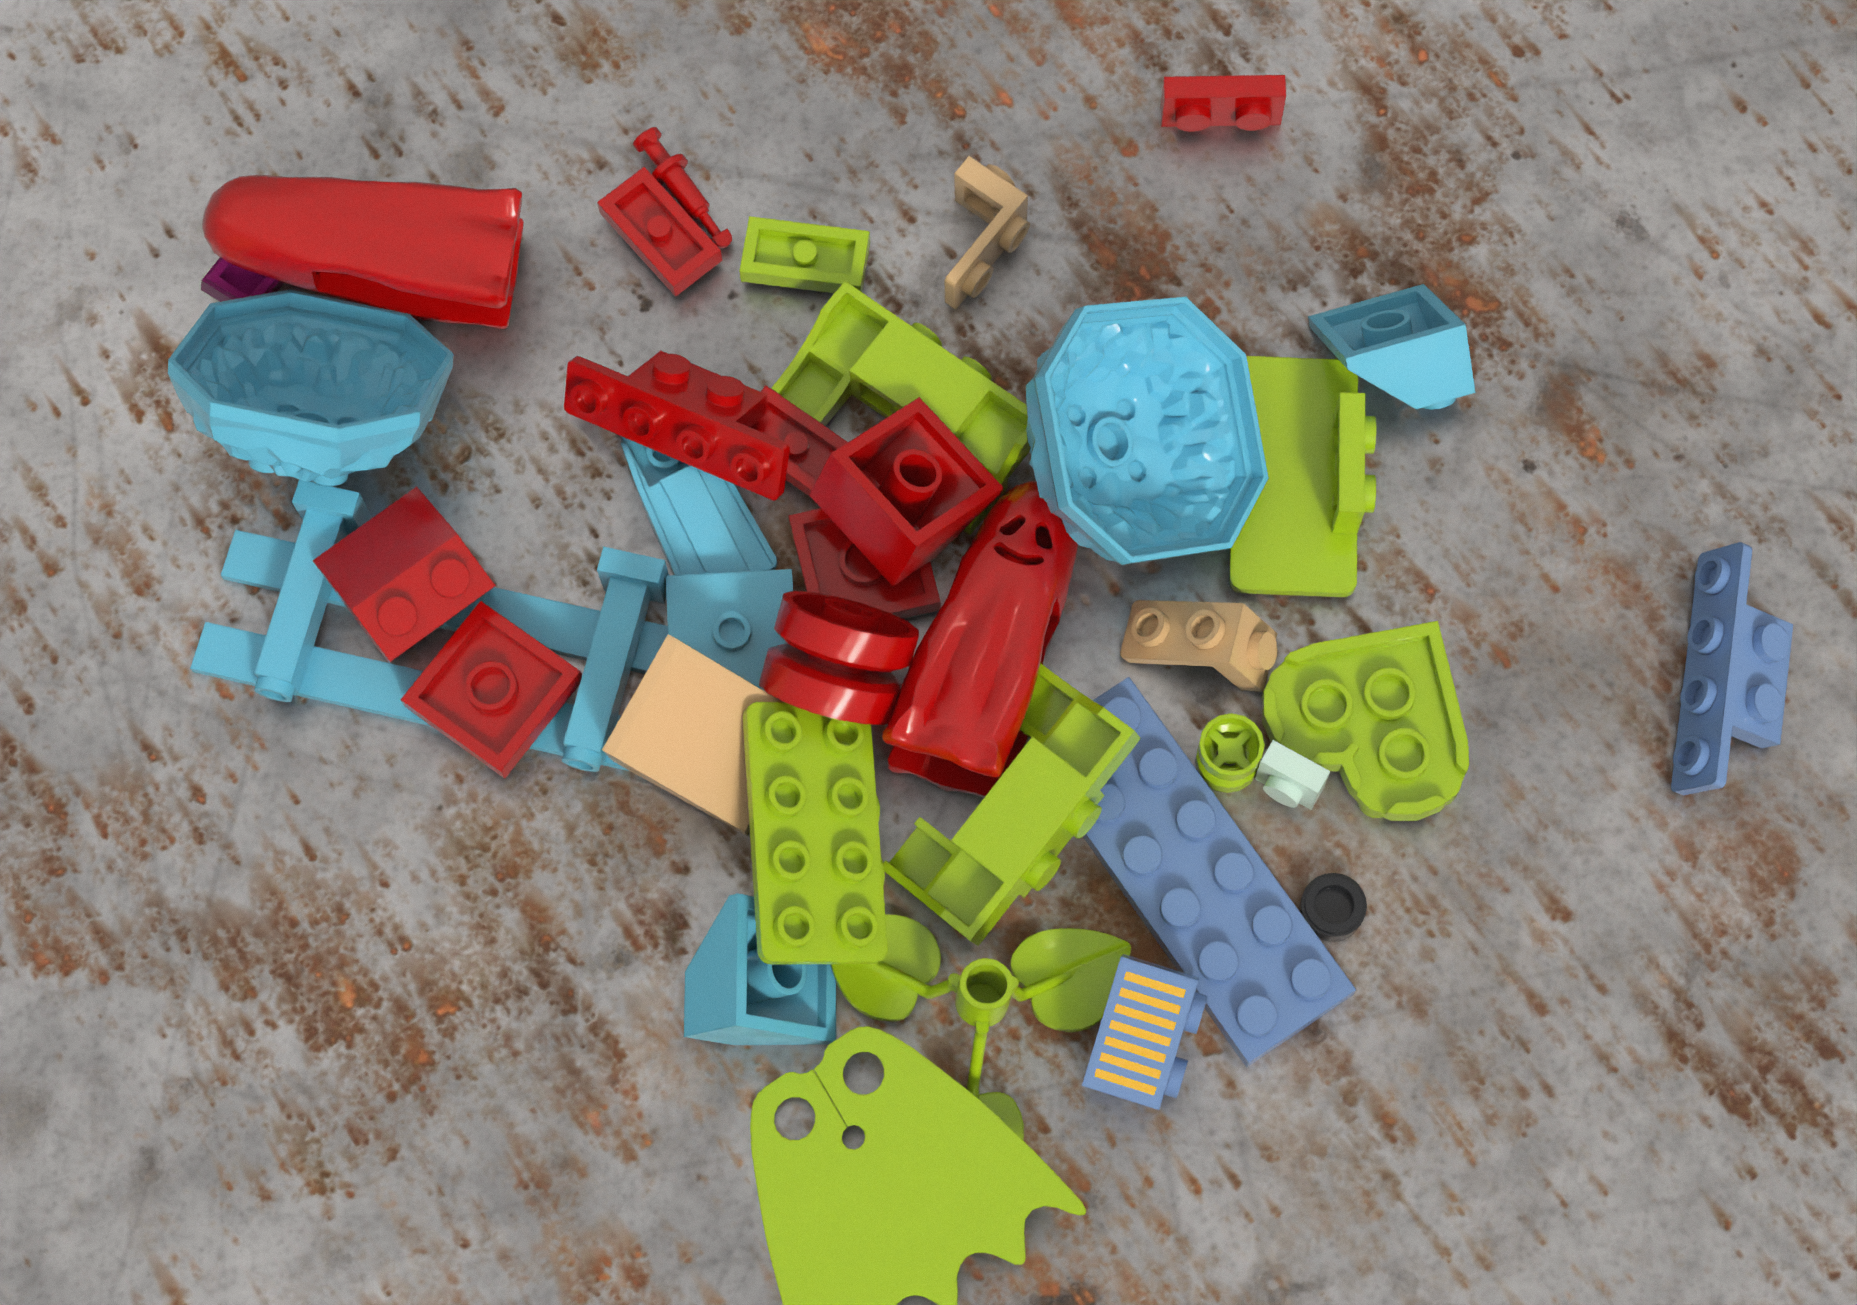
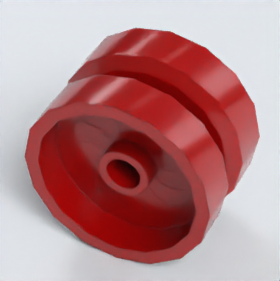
(838, 657)

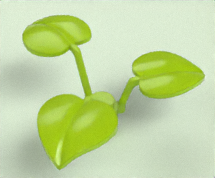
(1060, 969)

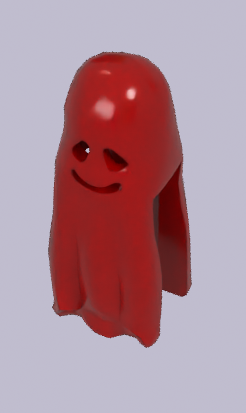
(376, 243)
(984, 650)

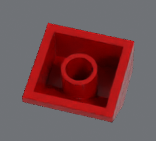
(904, 490)
(404, 574)

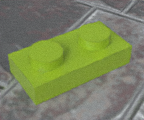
(803, 255)

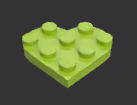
(1378, 715)

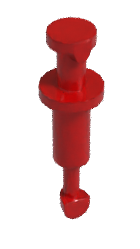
(672, 174)

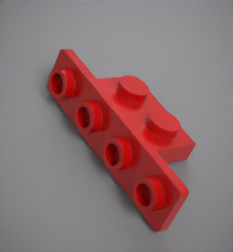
(683, 415)

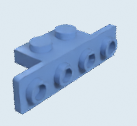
(1731, 672)

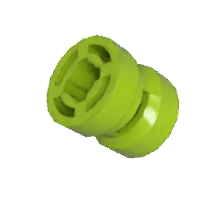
(1235, 741)

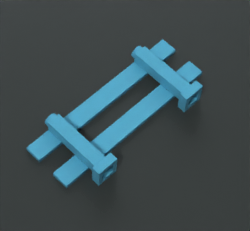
(290, 664)

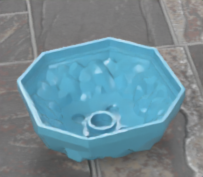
(309, 382)
(1145, 431)

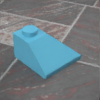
(1402, 345)
(746, 1002)

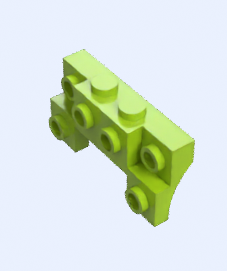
(888, 364)
(1025, 816)

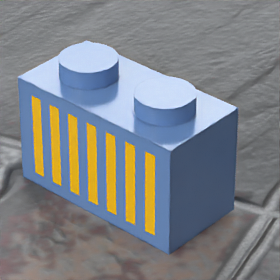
(1142, 1033)

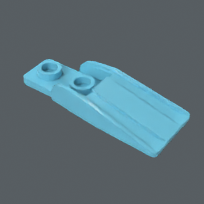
(696, 516)

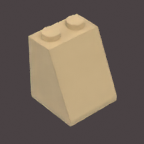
(689, 732)

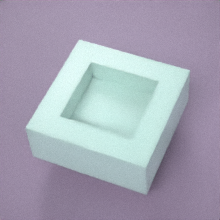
(1291, 777)

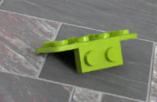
(1317, 488)
(813, 837)

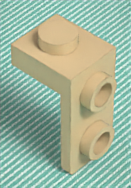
(997, 201)
(1202, 635)

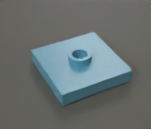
(728, 616)

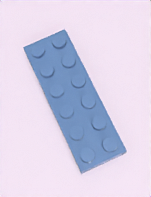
(1208, 892)

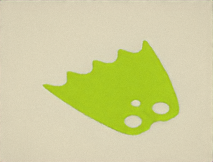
(908, 1203)

